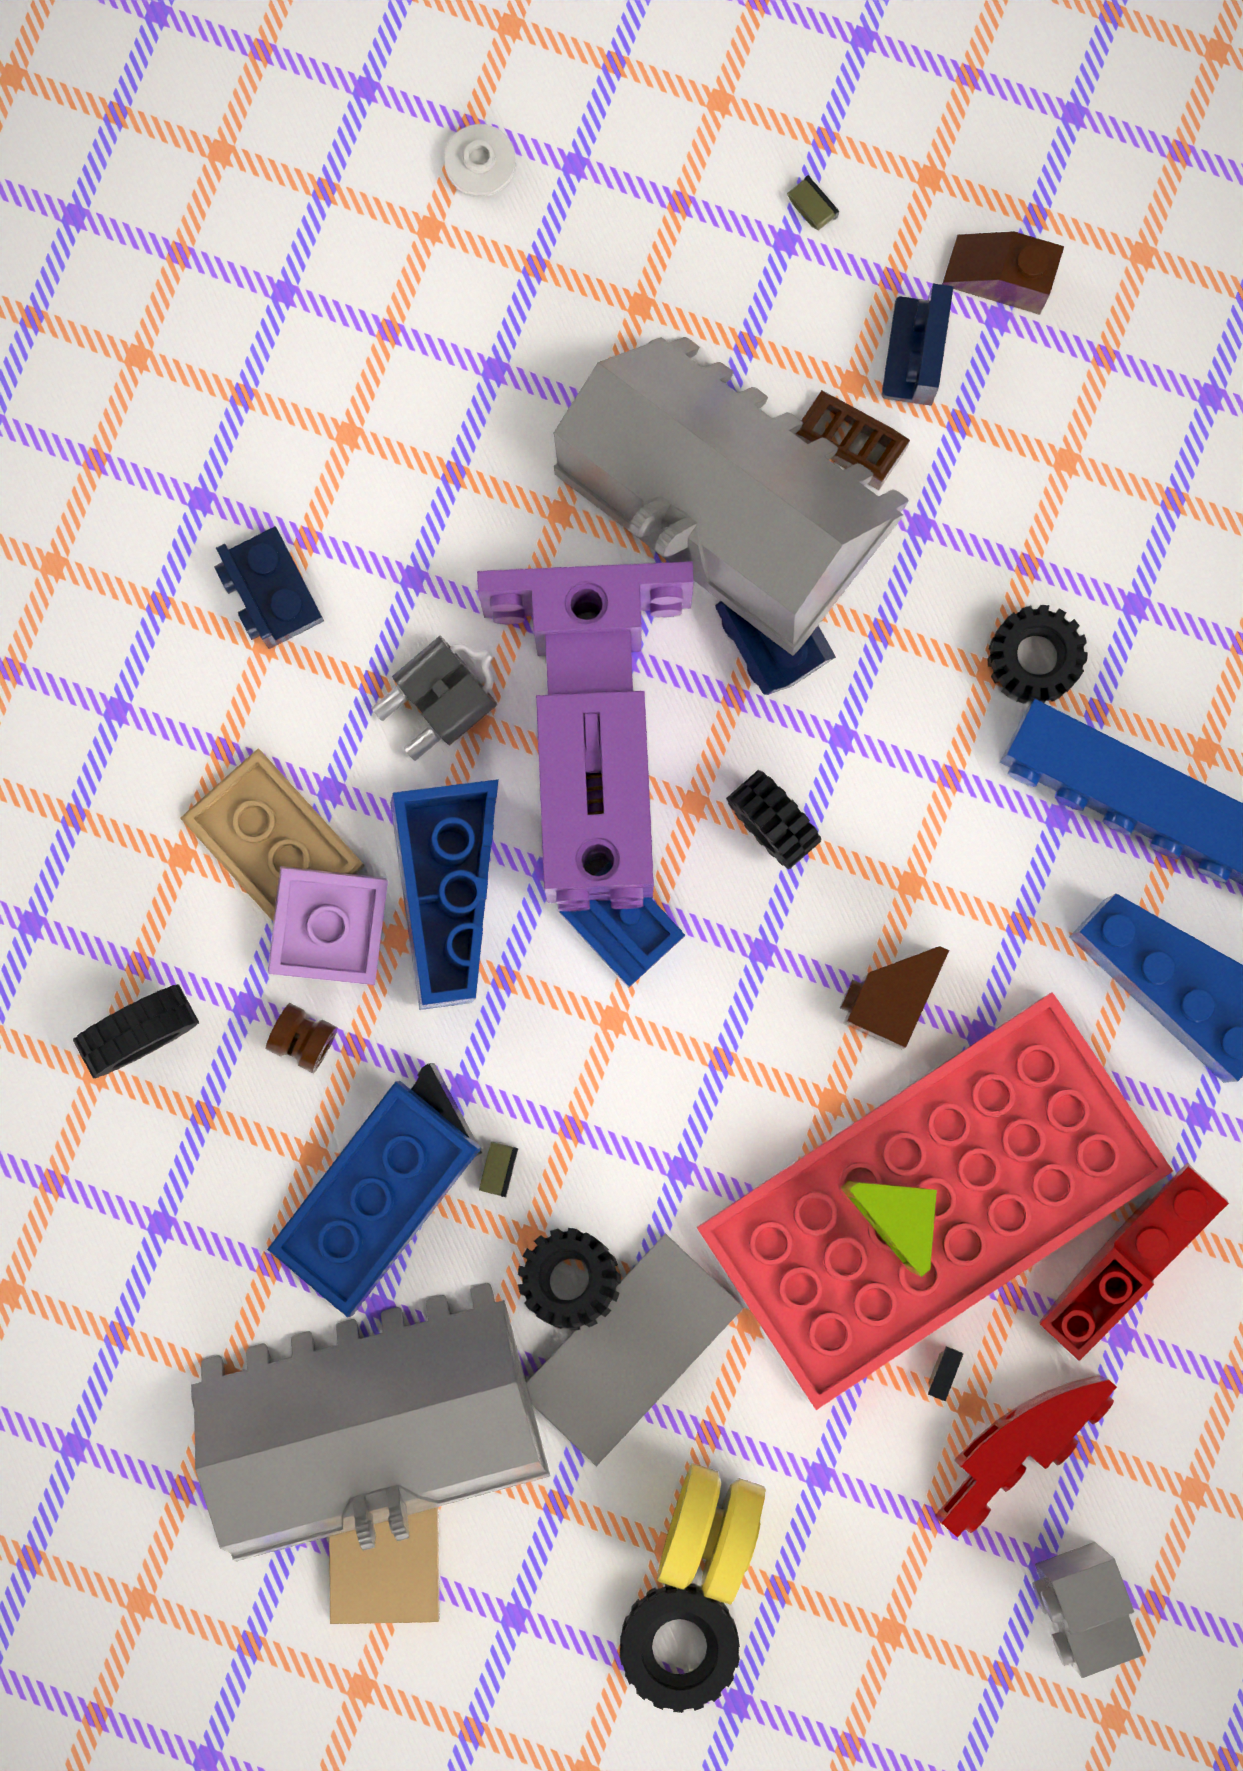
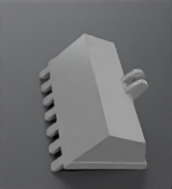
(723, 486)
(364, 1428)

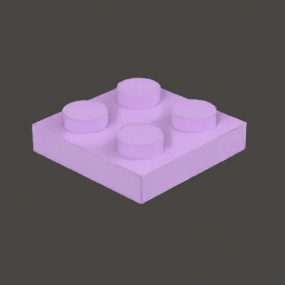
(327, 925)

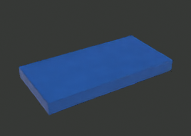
(374, 1198)

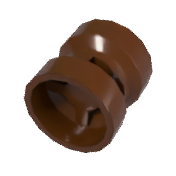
(301, 1038)

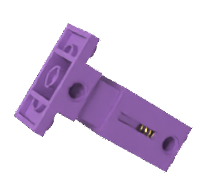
(591, 718)

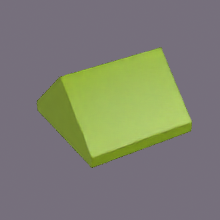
(900, 1217)

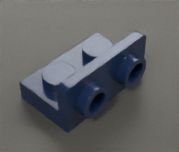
(917, 347)
(270, 588)
(766, 661)

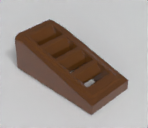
(878, 432)

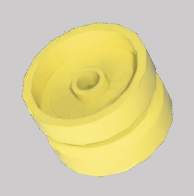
(718, 1535)

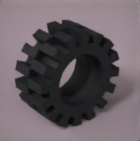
(1059, 632)
(774, 819)
(538, 1271)

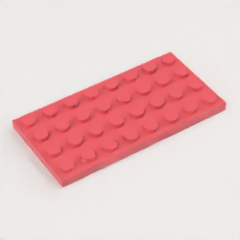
(1023, 1158)

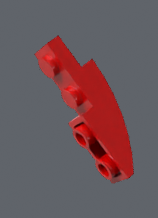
(1132, 1260)
(1038, 1429)

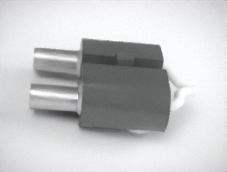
(443, 692)

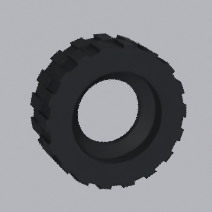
(135, 1031)
(672, 1689)

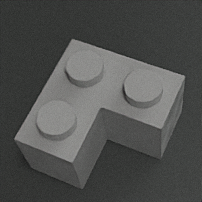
(1091, 1609)

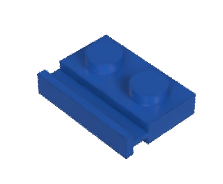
(626, 938)

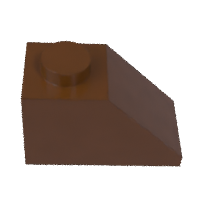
(1004, 268)
(893, 997)

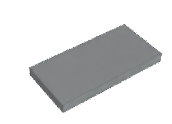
(624, 1364)

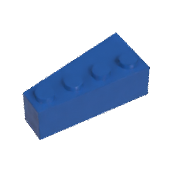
(444, 871)
(1174, 978)

